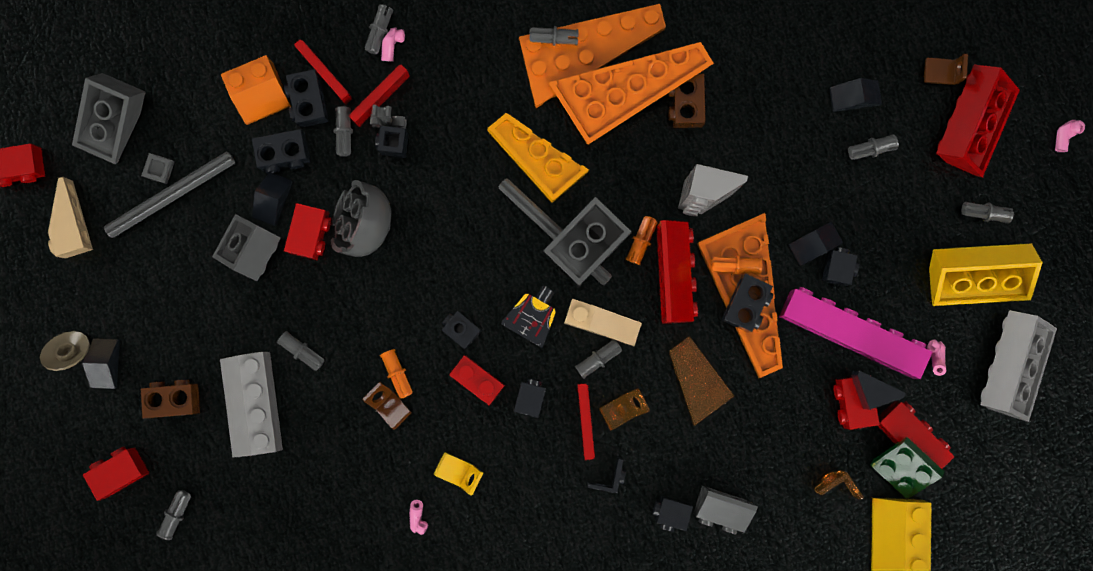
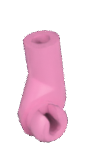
(389, 41)
(1066, 132)
(937, 357)
(416, 523)

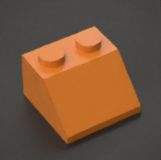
(256, 89)

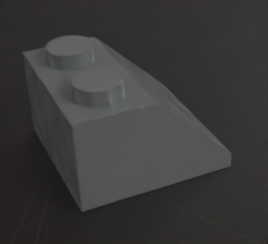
(246, 247)
(724, 510)

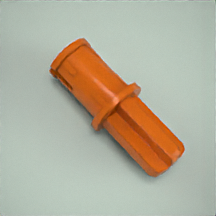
(642, 240)
(736, 265)
(396, 374)

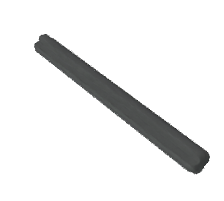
(169, 194)
(543, 220)

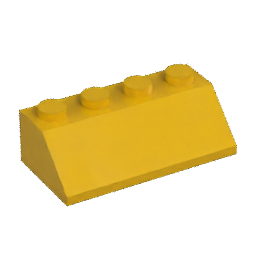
(983, 274)
(901, 535)

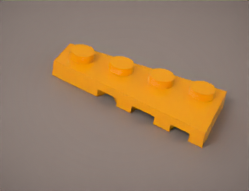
(543, 164)

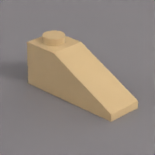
(67, 225)
(602, 322)

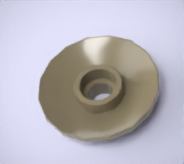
(64, 351)

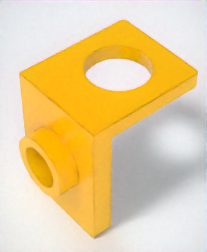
(458, 472)

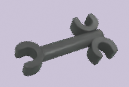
(382, 117)

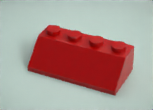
(978, 119)
(675, 272)

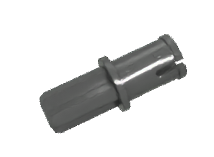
(378, 29)
(554, 35)
(343, 131)
(873, 147)
(988, 212)
(300, 351)
(598, 358)
(174, 515)

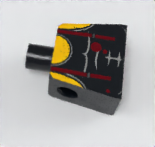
(532, 316)

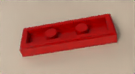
(322, 70)
(379, 95)
(586, 425)

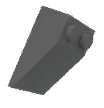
(107, 116)
(587, 241)

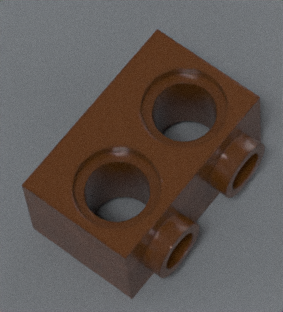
(694, 101)
(170, 402)

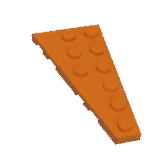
(598, 44)
(615, 93)
(752, 242)

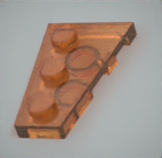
(699, 381)

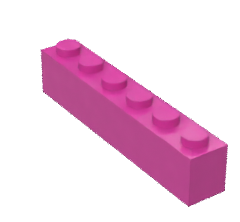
(855, 333)

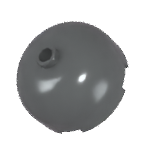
(369, 220)

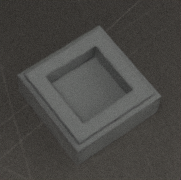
(158, 168)

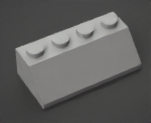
(707, 188)
(1018, 365)
(251, 404)

